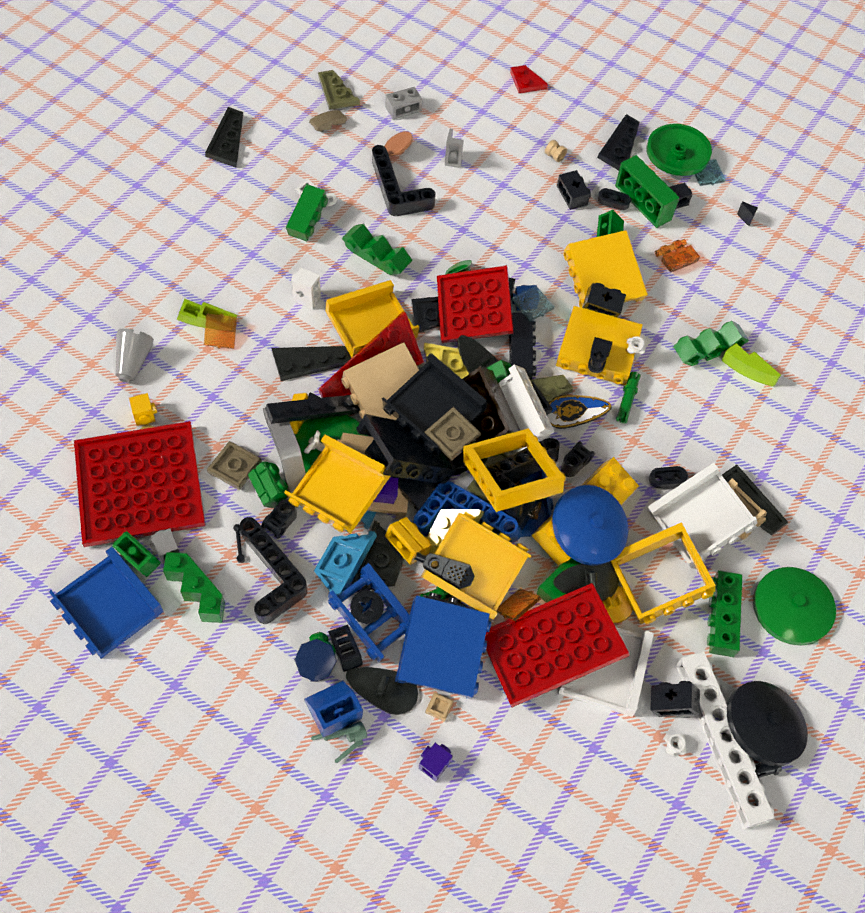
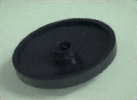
(767, 723)

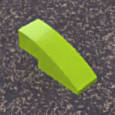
(196, 314)
(750, 366)

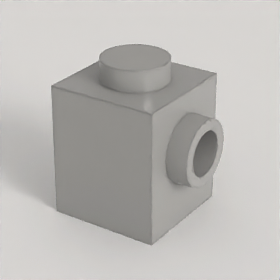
(163, 542)

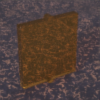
(220, 331)
(518, 604)

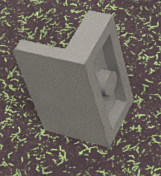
(454, 151)

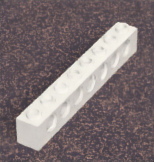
(748, 815)

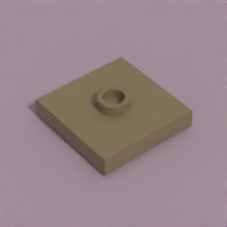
(452, 433)
(234, 465)

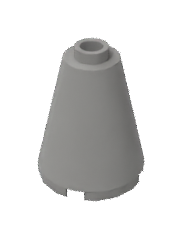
(131, 353)

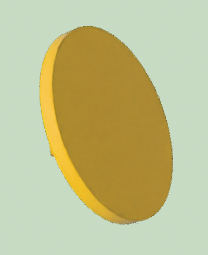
(618, 606)

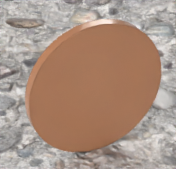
(398, 143)

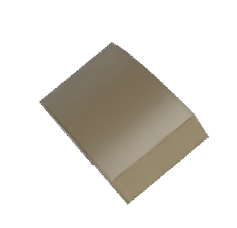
(325, 120)

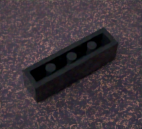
(522, 343)

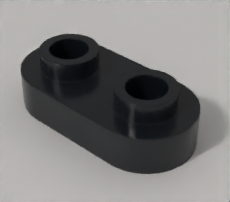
(614, 199)
(667, 475)

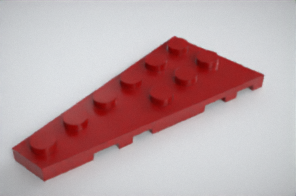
(393, 334)

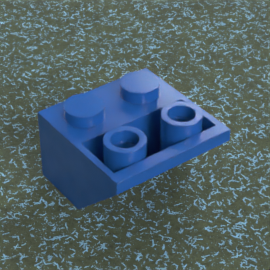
(334, 708)

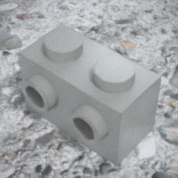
(403, 102)

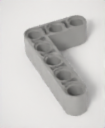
(288, 452)

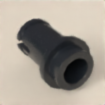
(765, 770)

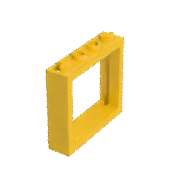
(520, 494)
(654, 542)

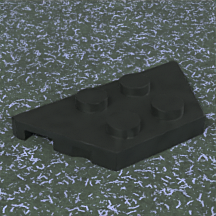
(382, 558)

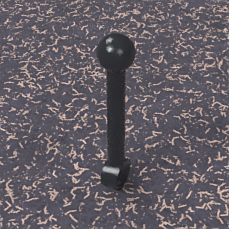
(240, 558)

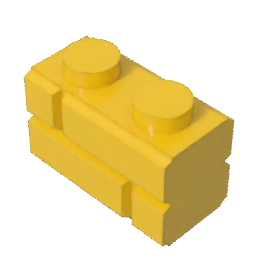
(407, 539)

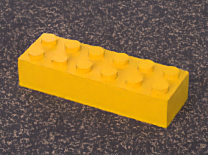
(608, 476)

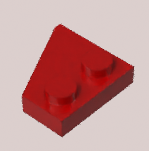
(527, 80)

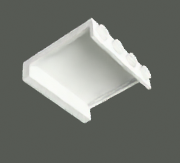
(525, 405)
(707, 511)
(618, 684)

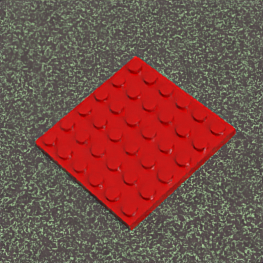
(138, 483)

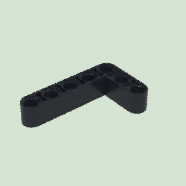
(399, 202)
(520, 466)
(276, 566)

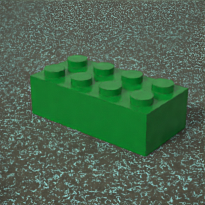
(647, 191)

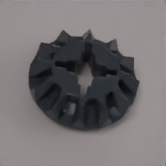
(376, 605)

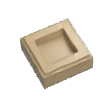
(439, 706)

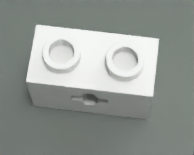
(306, 288)

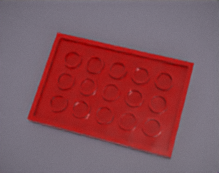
(554, 645)

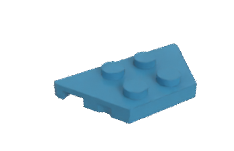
(343, 560)

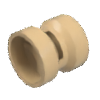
(555, 150)

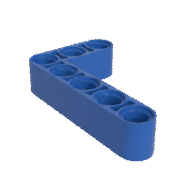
(453, 500)

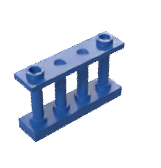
(394, 610)

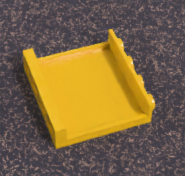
(605, 261)
(364, 314)
(579, 338)
(339, 486)
(490, 557)

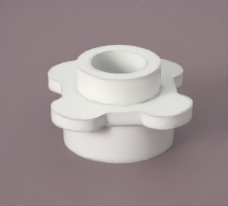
(636, 341)
(681, 743)

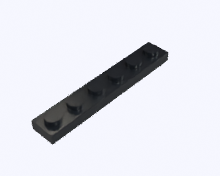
(311, 409)

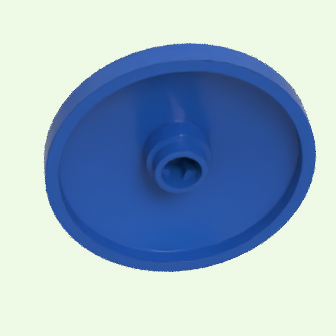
(590, 525)

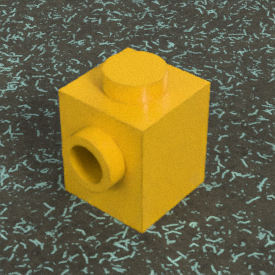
(143, 409)

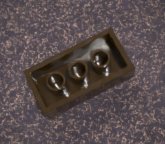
(498, 417)

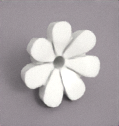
(315, 443)

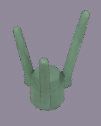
(353, 732)

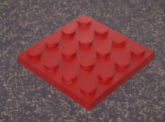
(474, 304)

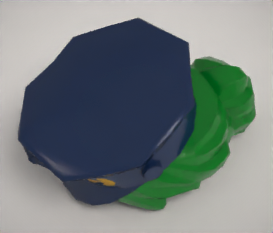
(316, 658)

